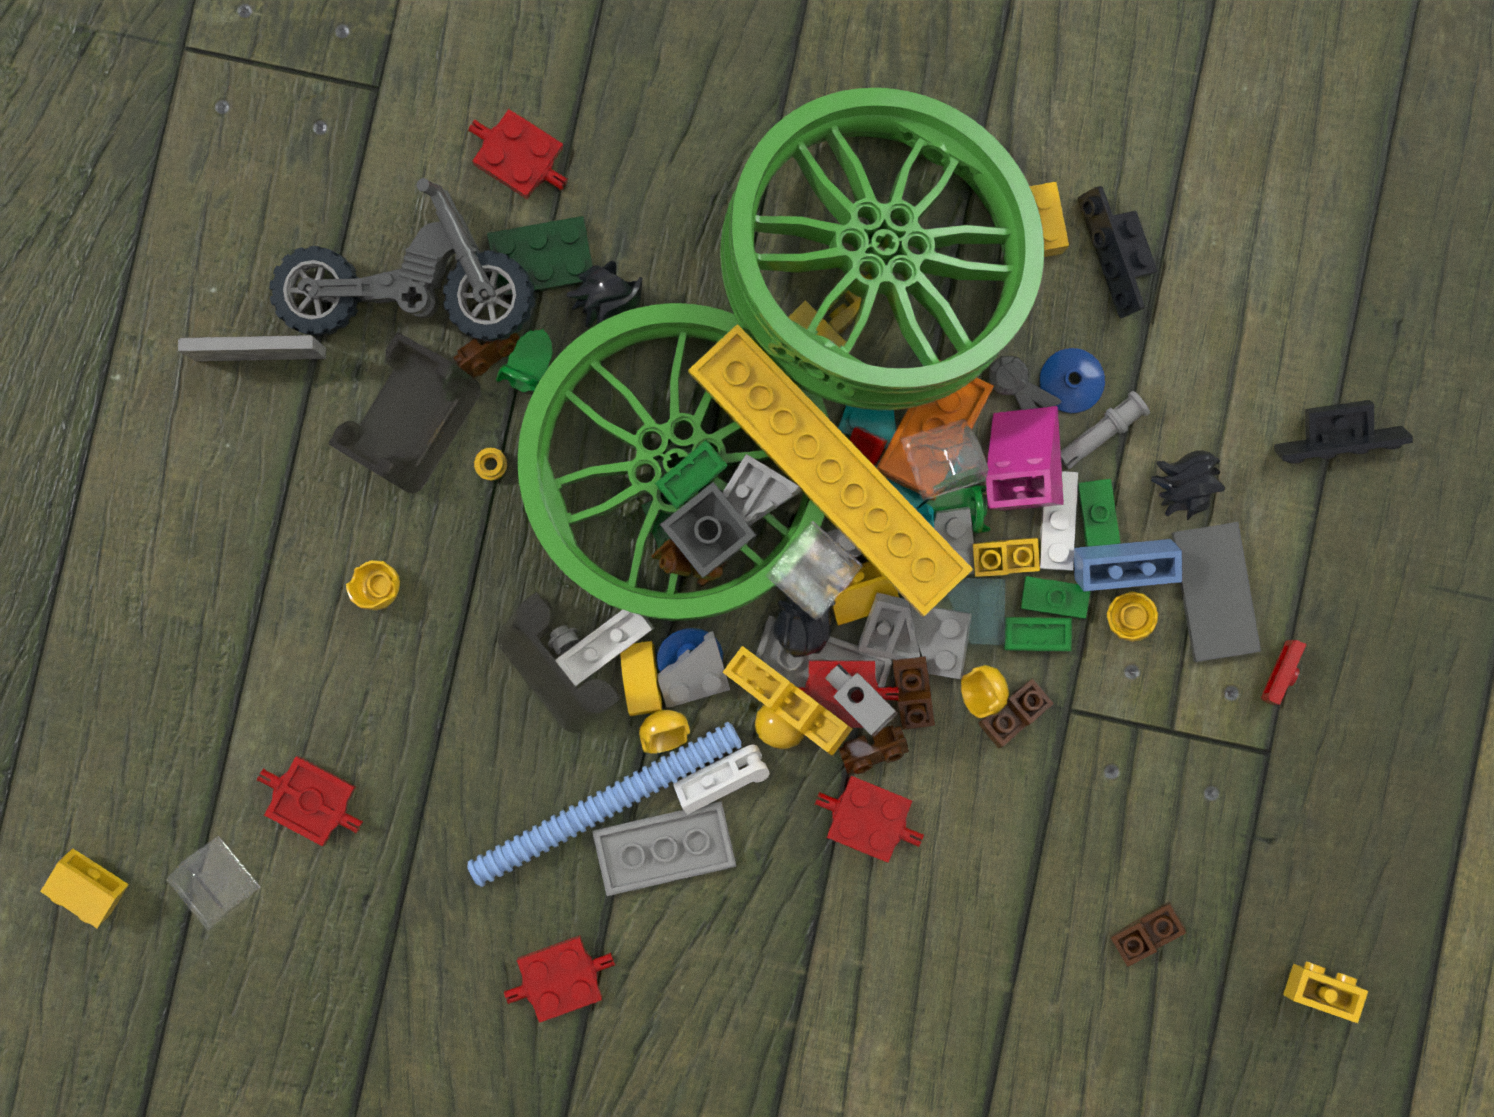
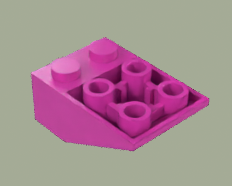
(1024, 460)

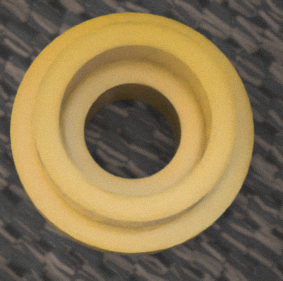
(483, 456)

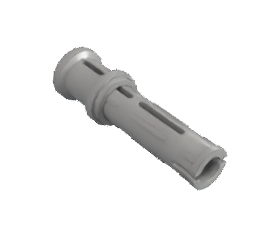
(1114, 422)

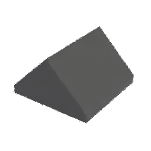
(708, 530)

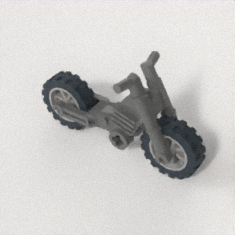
(418, 276)

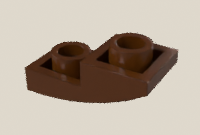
(914, 692)
(1020, 711)
(1148, 933)

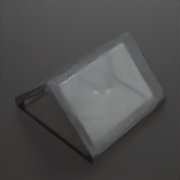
(212, 882)

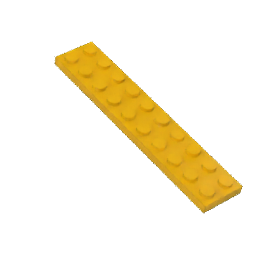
(830, 470)

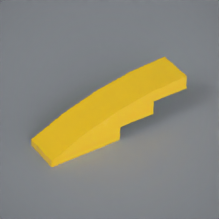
(787, 700)

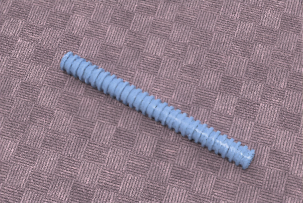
(603, 804)

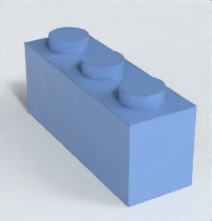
(1127, 565)

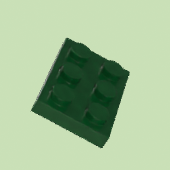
(548, 251)

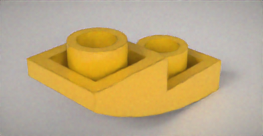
(844, 315)
(1006, 557)
(641, 679)

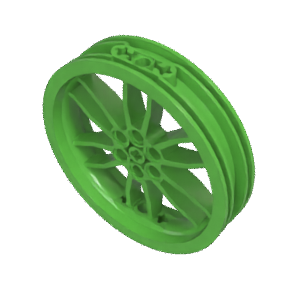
(944, 139)
(543, 493)

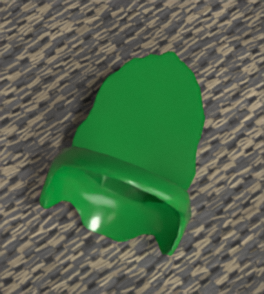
(527, 361)
(965, 497)

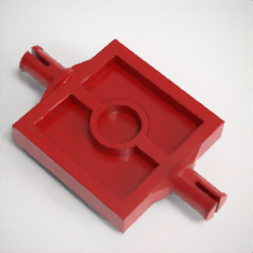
(518, 154)
(822, 691)
(310, 800)
(869, 819)
(559, 978)

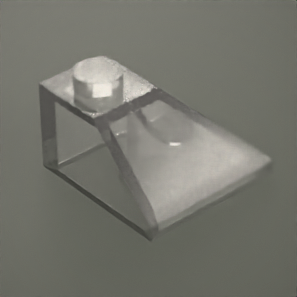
(945, 459)

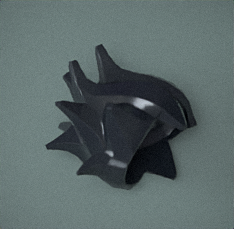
(605, 293)
(1189, 482)
(799, 632)

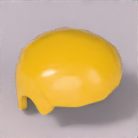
(373, 585)
(1132, 616)
(984, 691)
(775, 730)
(663, 731)

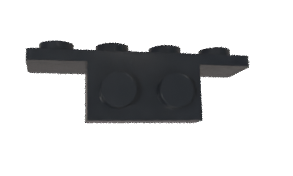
(1120, 249)
(1341, 430)

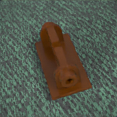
(478, 359)
(675, 562)
(861, 757)

